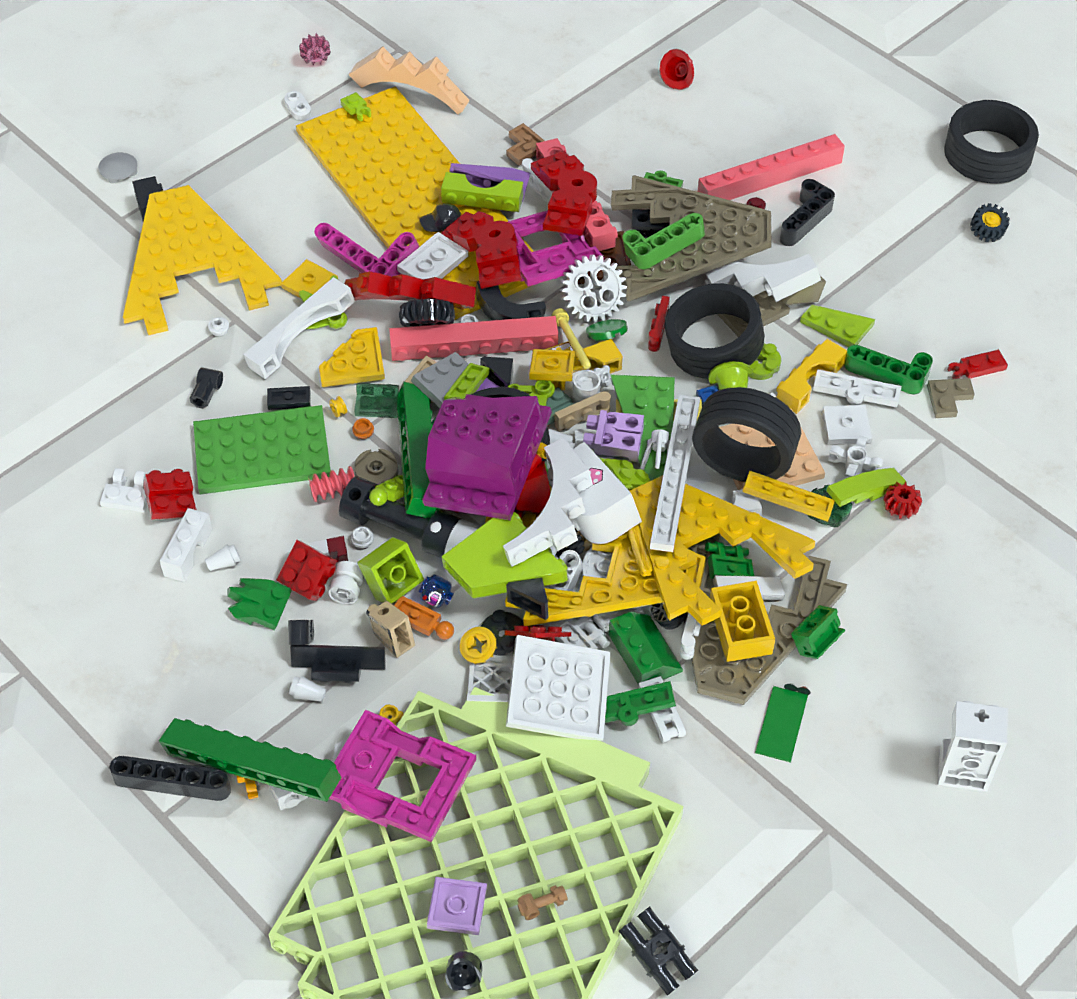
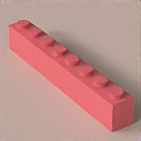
(773, 169)
(473, 338)

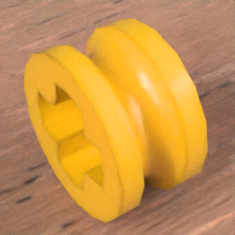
(338, 406)

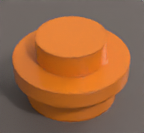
(363, 428)

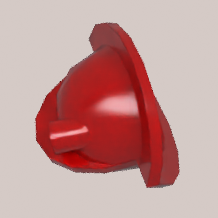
(677, 69)

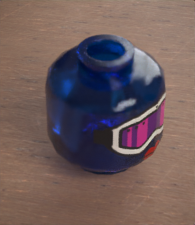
(436, 591)

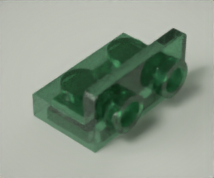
(376, 400)

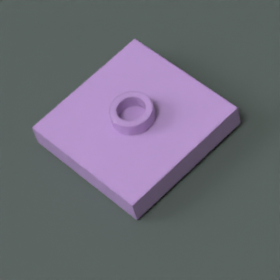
(457, 906)

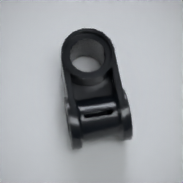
(300, 632)

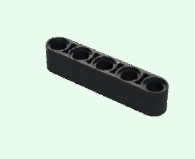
(162, 770)

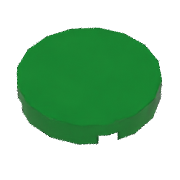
(606, 329)

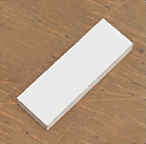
(769, 586)

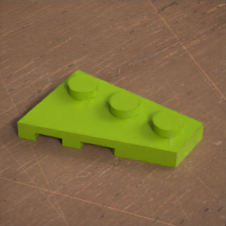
(838, 325)

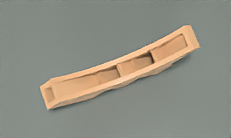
(430, 77)

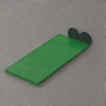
(782, 722)

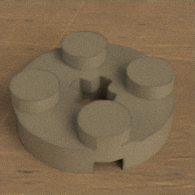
(382, 458)

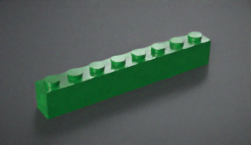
(414, 429)
(251, 759)

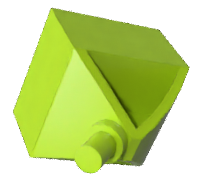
(390, 570)

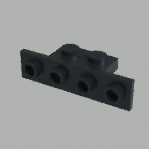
(337, 662)

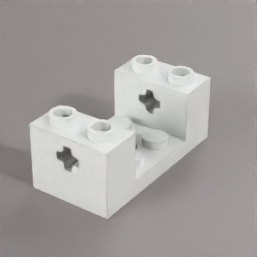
(974, 746)

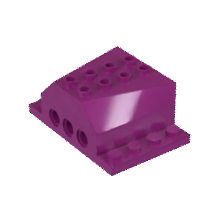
(483, 453)

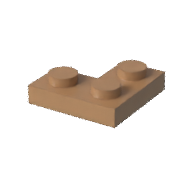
(526, 144)

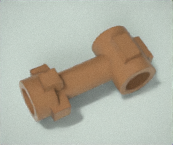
(529, 907)

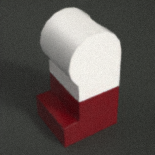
(332, 547)

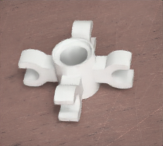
(855, 458)

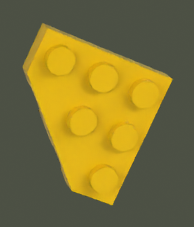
(355, 360)

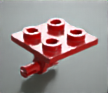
(539, 632)

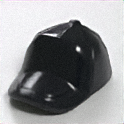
(440, 218)

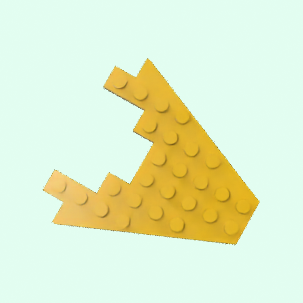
(185, 237)

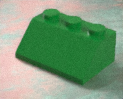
(643, 647)

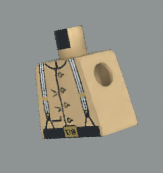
(391, 627)

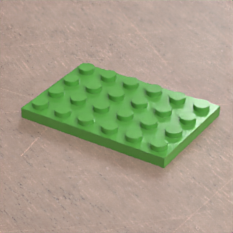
(260, 449)

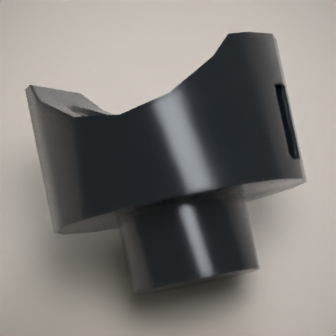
(463, 971)

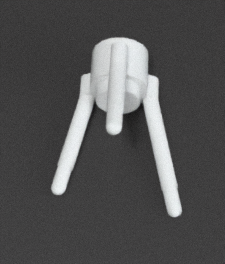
(659, 442)

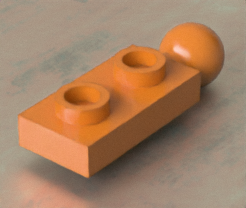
(425, 619)

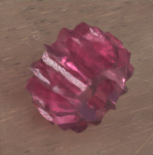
(314, 49)

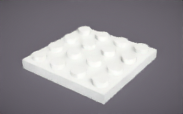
(558, 689)

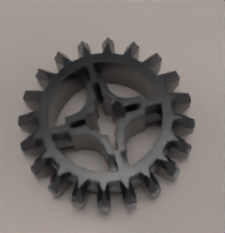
(426, 312)

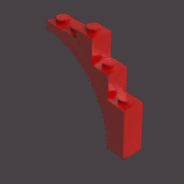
(408, 288)

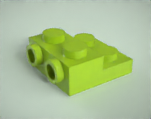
(626, 473)

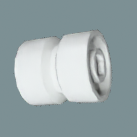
(585, 384)
(346, 583)

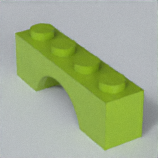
(504, 196)

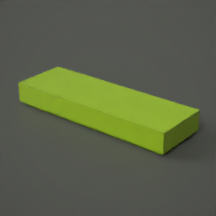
(468, 381)

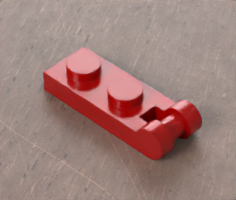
(657, 326)

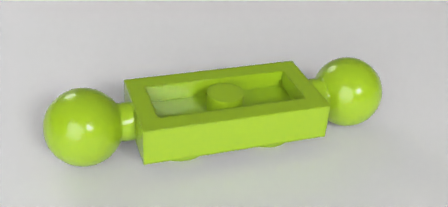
(388, 490)

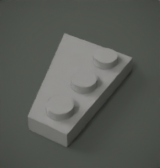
(440, 377)

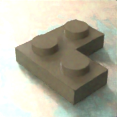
(945, 393)

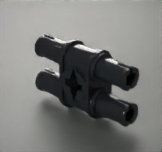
(671, 951)

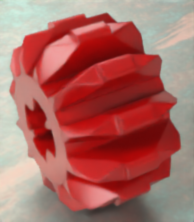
(902, 500)

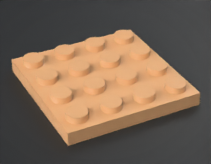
(805, 464)

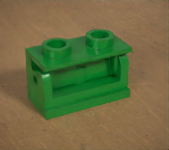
(817, 632)

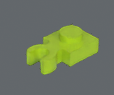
(355, 104)

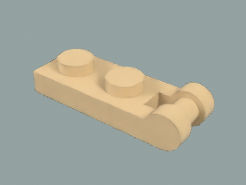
(579, 411)

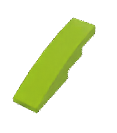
(864, 486)

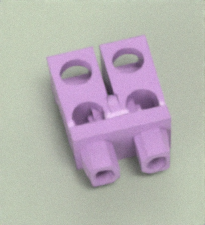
(616, 434)

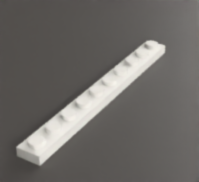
(675, 474)

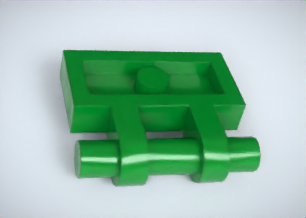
(732, 565)

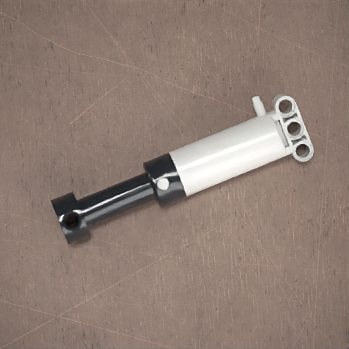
(436, 533)

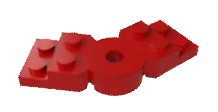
(572, 194)
(494, 246)

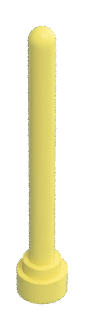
(562, 320)

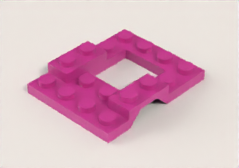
(551, 261)
(368, 758)

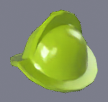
(730, 375)

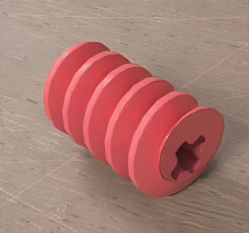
(330, 484)

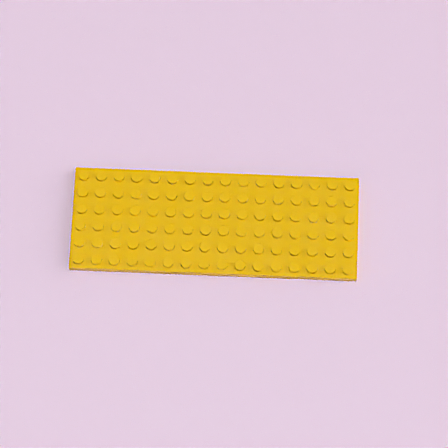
(393, 173)

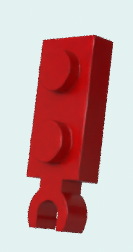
(978, 365)

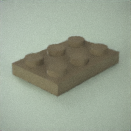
(769, 310)

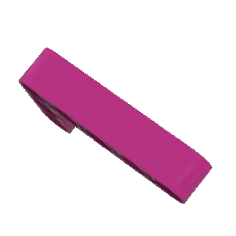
(331, 239)

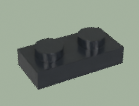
(288, 397)

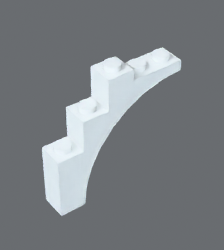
(777, 279)
(565, 503)

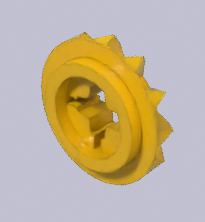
(469, 641)

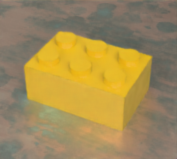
(743, 622)

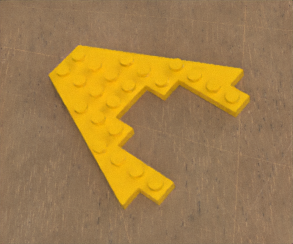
(700, 519)
(618, 591)

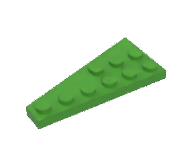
(653, 399)

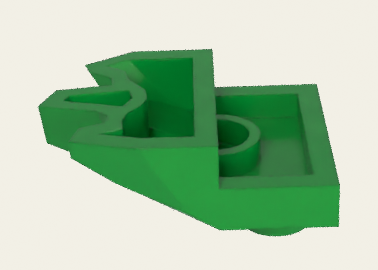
(259, 601)

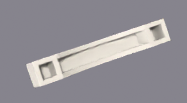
(268, 352)

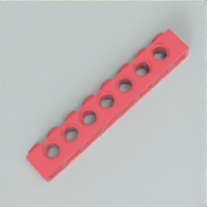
(598, 229)

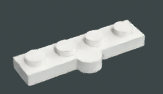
(857, 389)

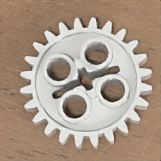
(610, 282)

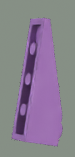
(490, 176)

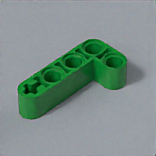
(889, 369)

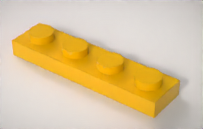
(788, 496)

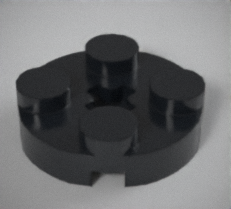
(501, 621)

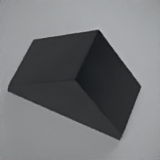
(499, 370)
(529, 596)

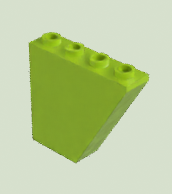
(482, 565)

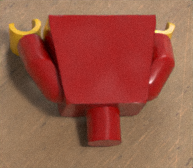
(536, 487)

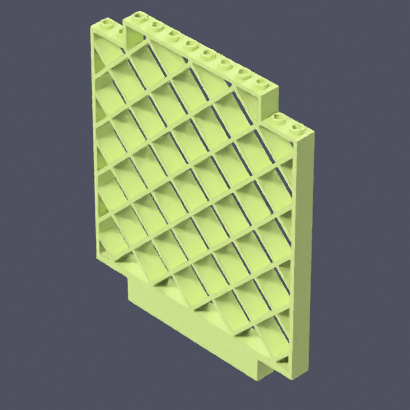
(590, 762)

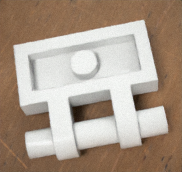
(578, 637)

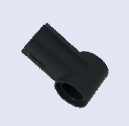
(207, 382)

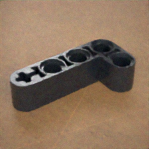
(817, 204)

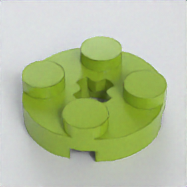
(770, 365)

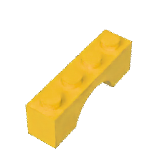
(599, 355)
(795, 389)

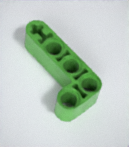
(663, 244)

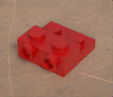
(169, 493)
(307, 571)

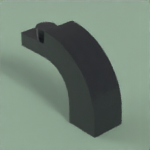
(499, 308)

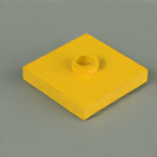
(306, 277)
(552, 365)

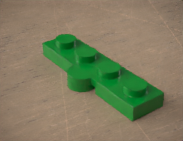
(632, 703)

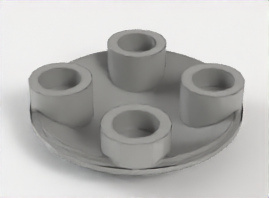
(118, 166)

